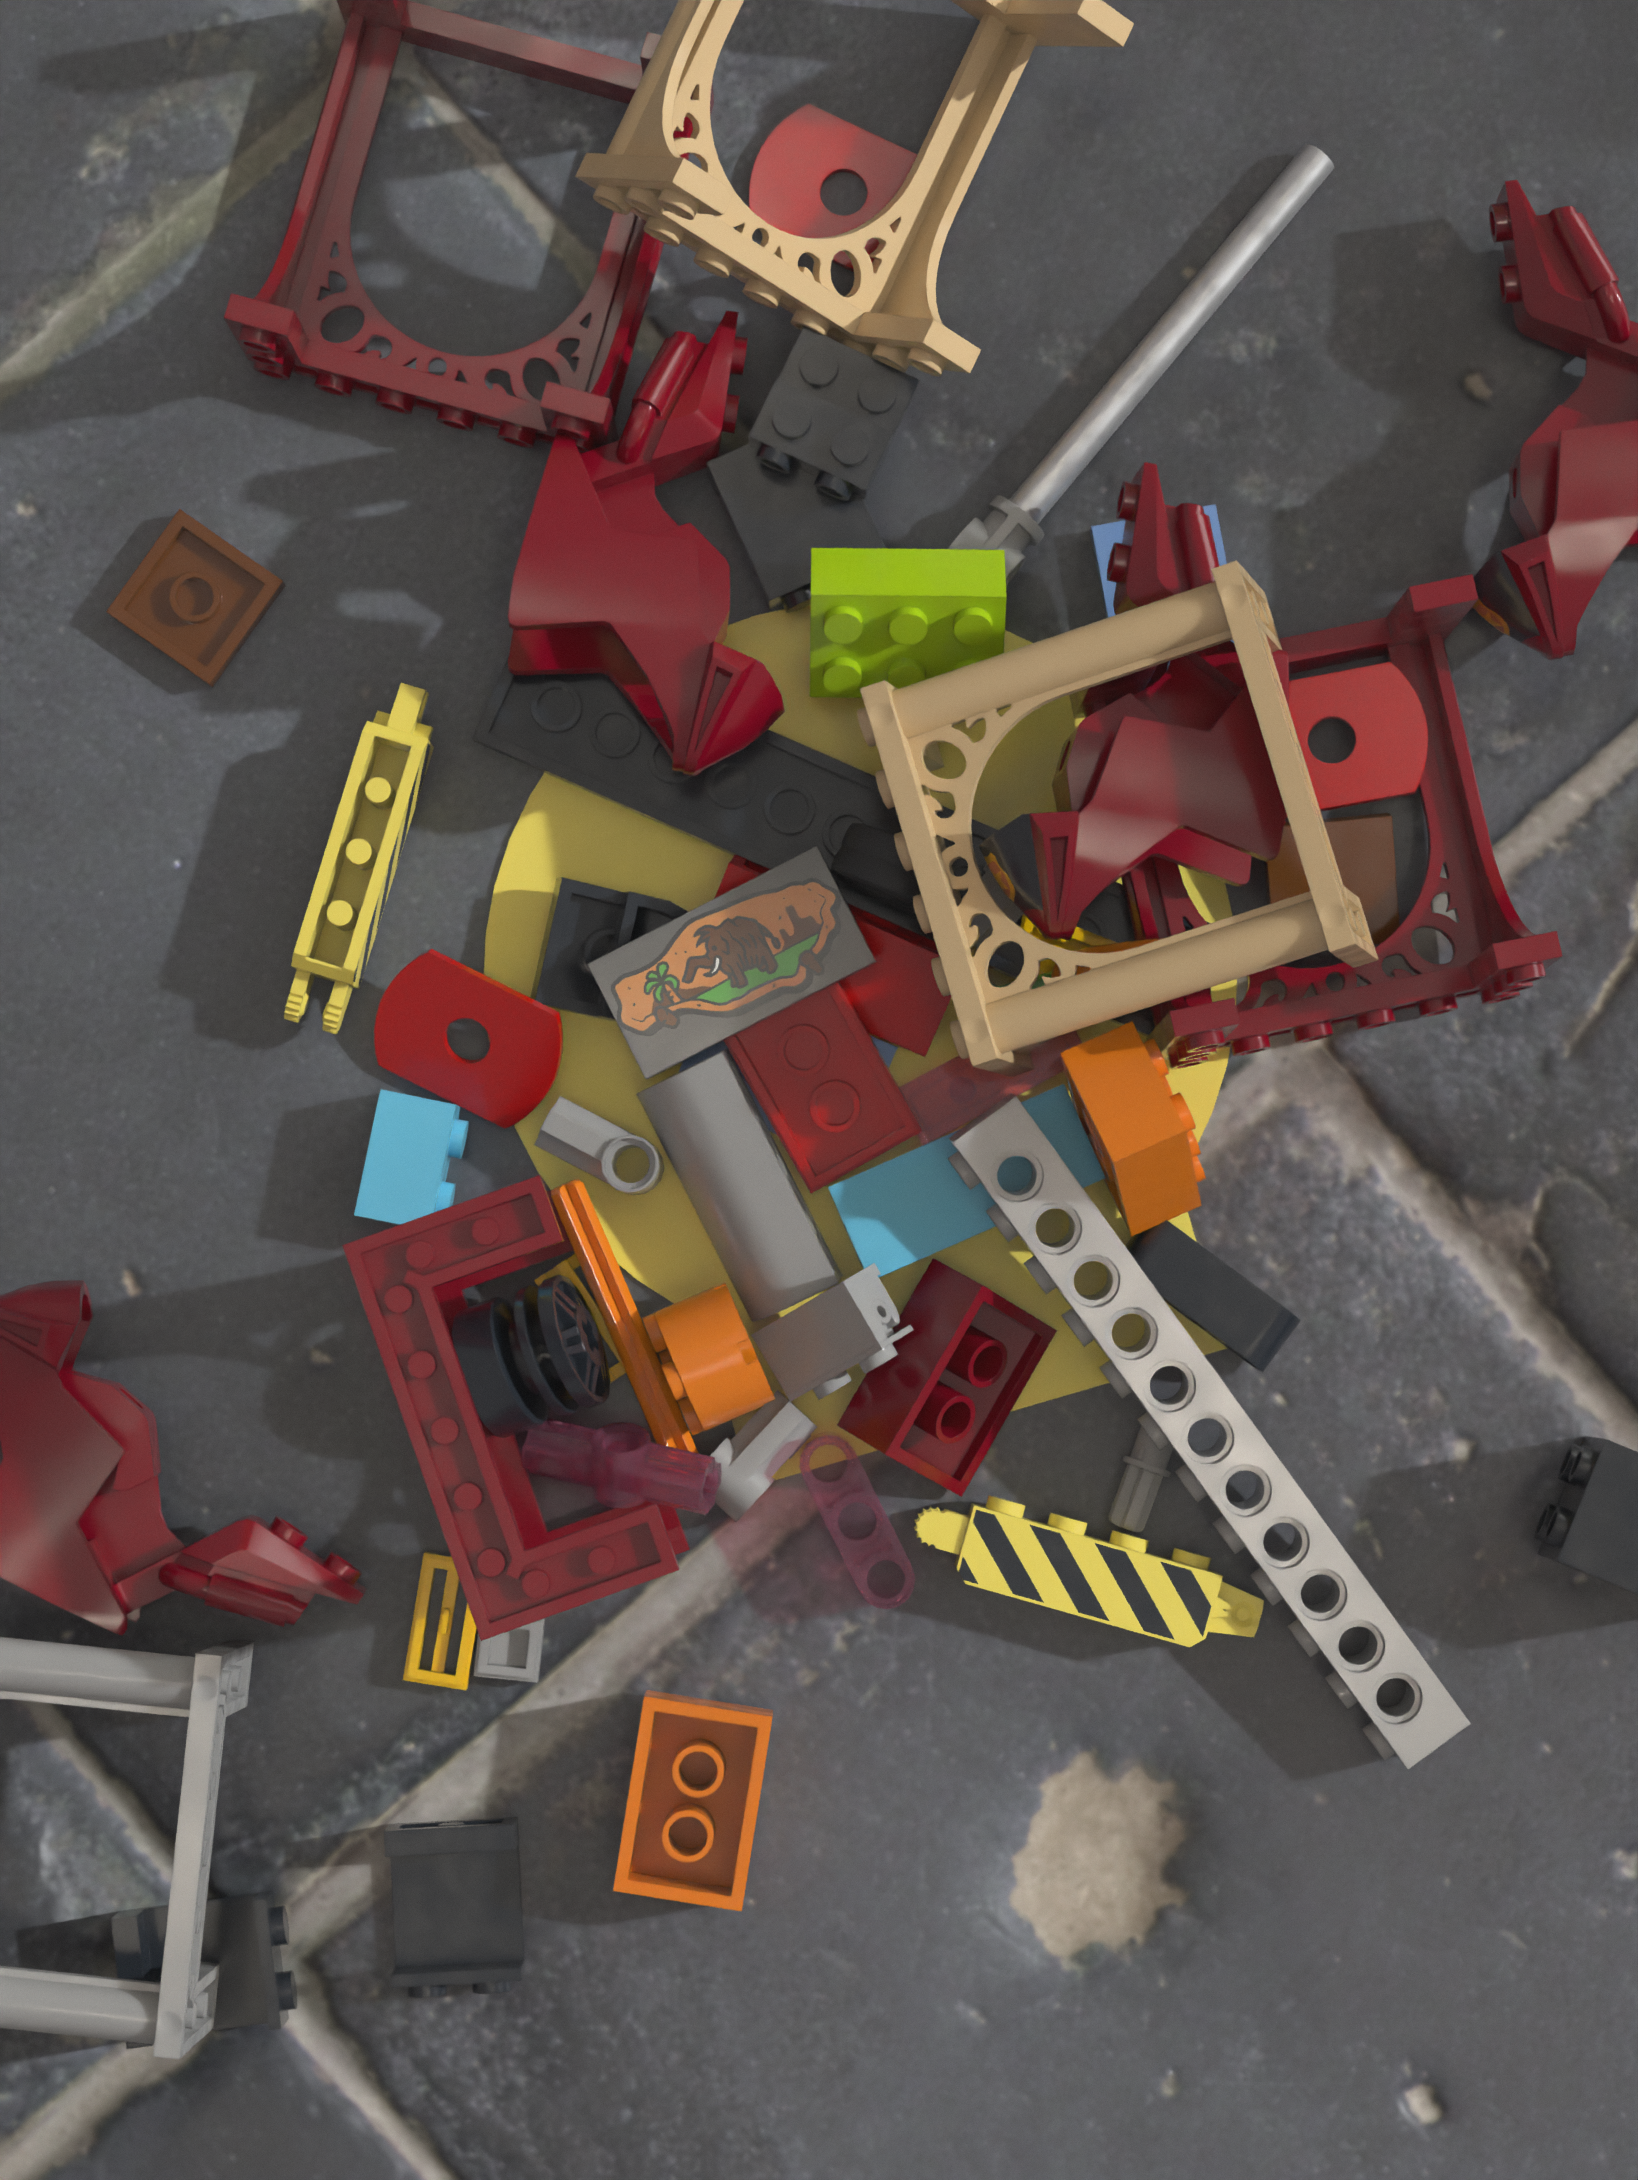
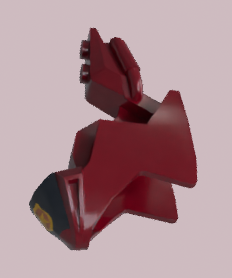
(1579, 469)
(1157, 770)

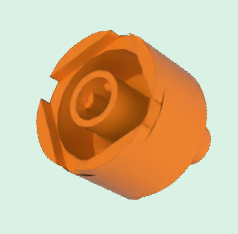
(708, 1359)

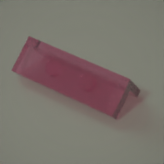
(960, 1093)

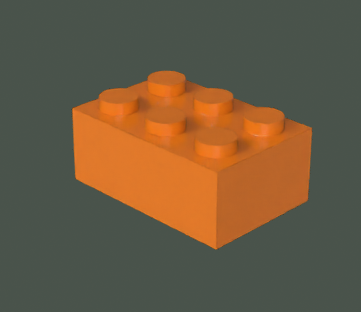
(1135, 1126)
(693, 1800)

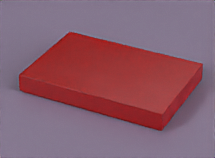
(824, 1086)

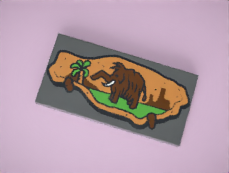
(732, 962)

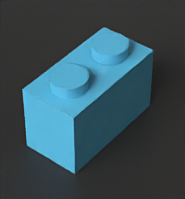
(410, 1158)

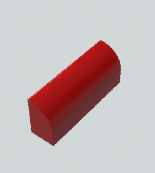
(895, 994)

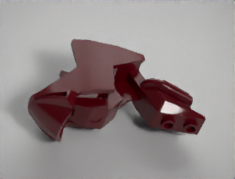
(628, 590)
(86, 1498)

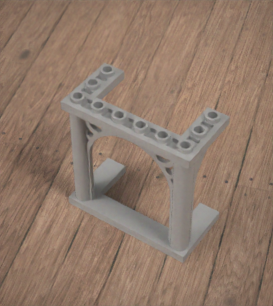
(206, 1690)

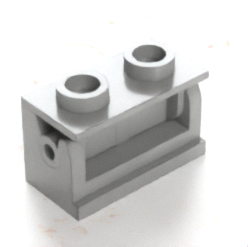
(831, 1334)

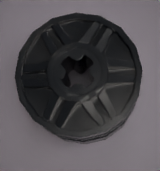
(531, 1356)

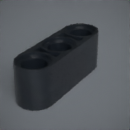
(1213, 1294)

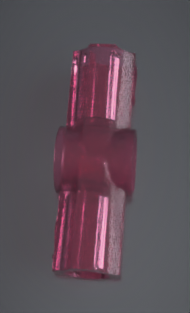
(622, 1465)

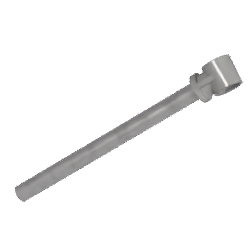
(1014, 522)

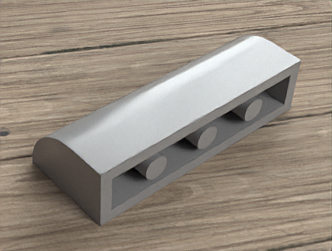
(740, 1186)

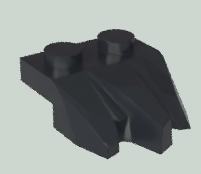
(582, 927)

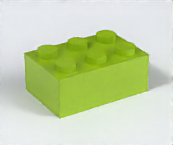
(901, 615)

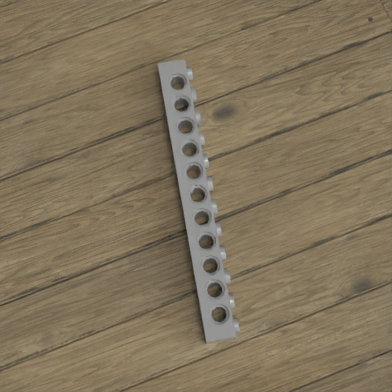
(1427, 1711)

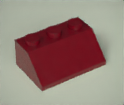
(951, 1378)

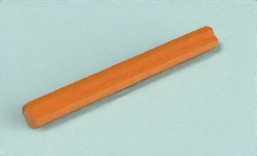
(621, 1316)

